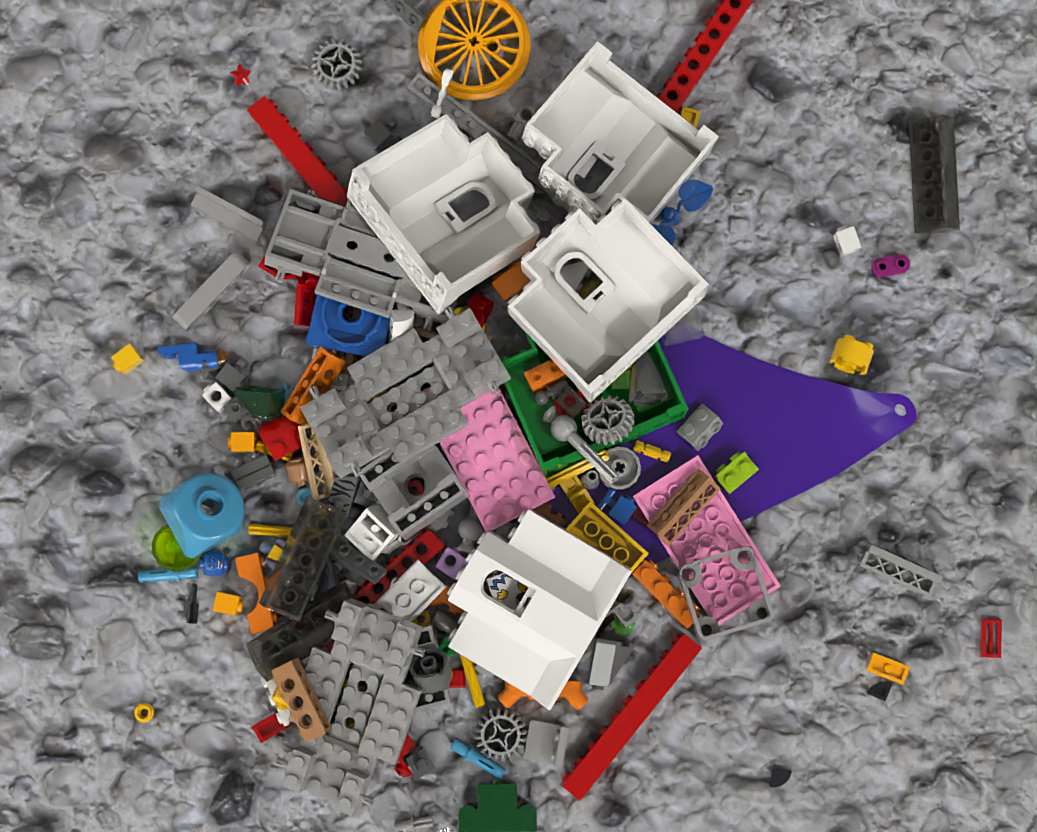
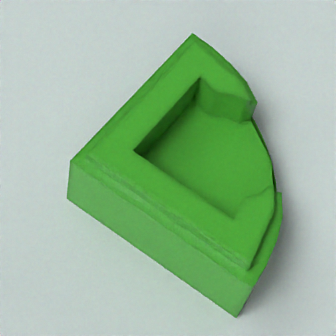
(622, 381)

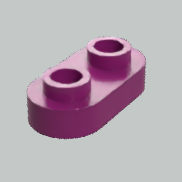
(891, 266)

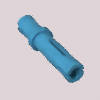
(164, 575)
(474, 756)

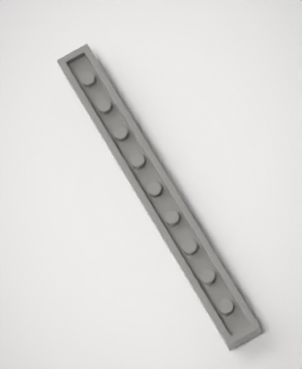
(475, 126)

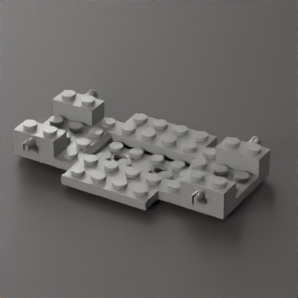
(314, 229)
(360, 431)
(334, 762)

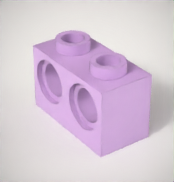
(452, 571)

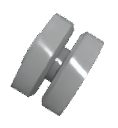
(630, 468)

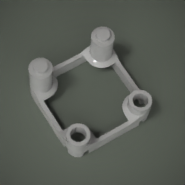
(759, 611)

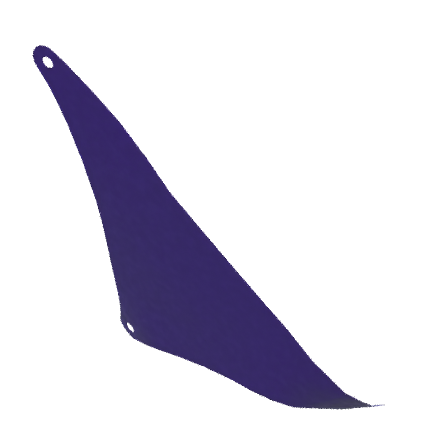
(785, 421)

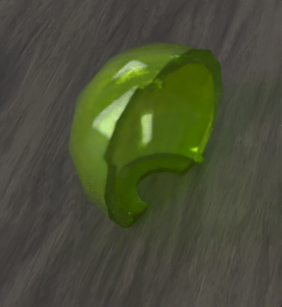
(169, 553)

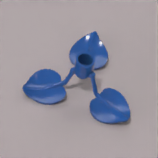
(693, 196)

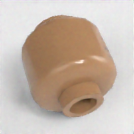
(297, 471)

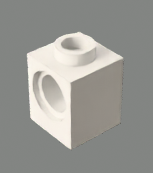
(846, 240)
(208, 395)

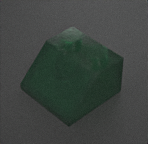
(261, 401)

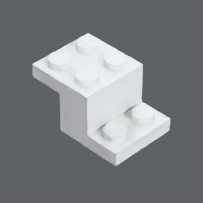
(372, 531)

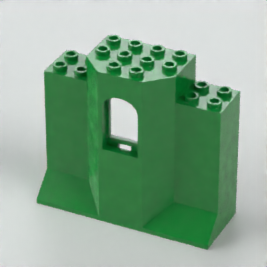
(558, 455)

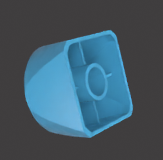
(190, 525)

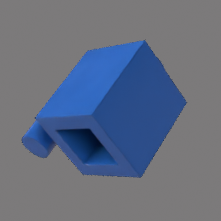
(621, 509)

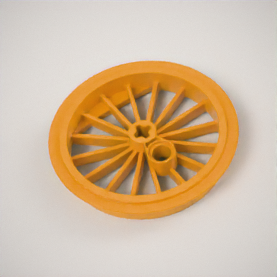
(428, 46)

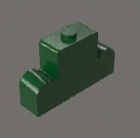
(497, 810)

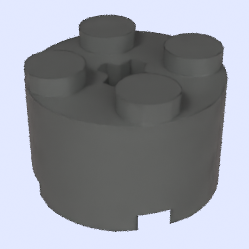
(431, 671)

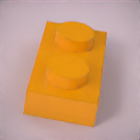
(887, 668)

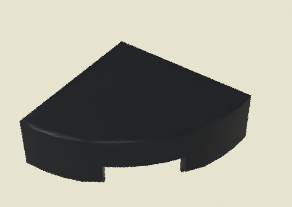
(880, 690)
(779, 777)

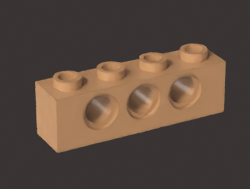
(311, 704)

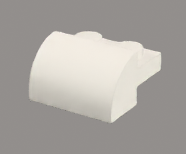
(400, 321)

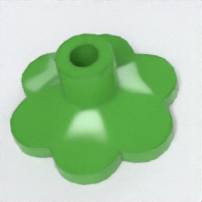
(619, 628)

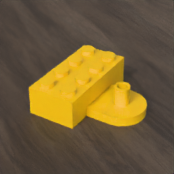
(603, 533)

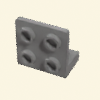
(546, 742)

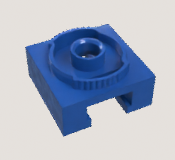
(335, 333)

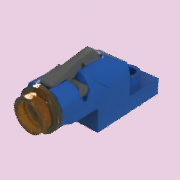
(194, 360)

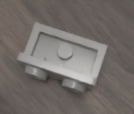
(700, 427)

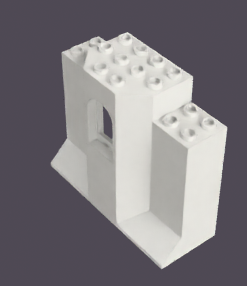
(623, 125)
(406, 201)
(643, 295)
(570, 596)

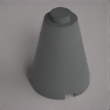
(646, 382)

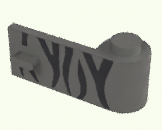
(343, 492)

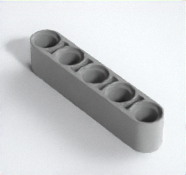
(211, 291)

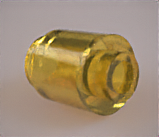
(588, 288)

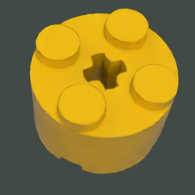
(852, 355)

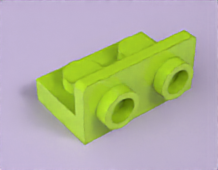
(736, 472)

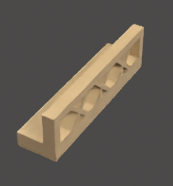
(326, 474)

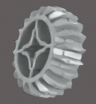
(343, 67)
(620, 420)
(507, 750)

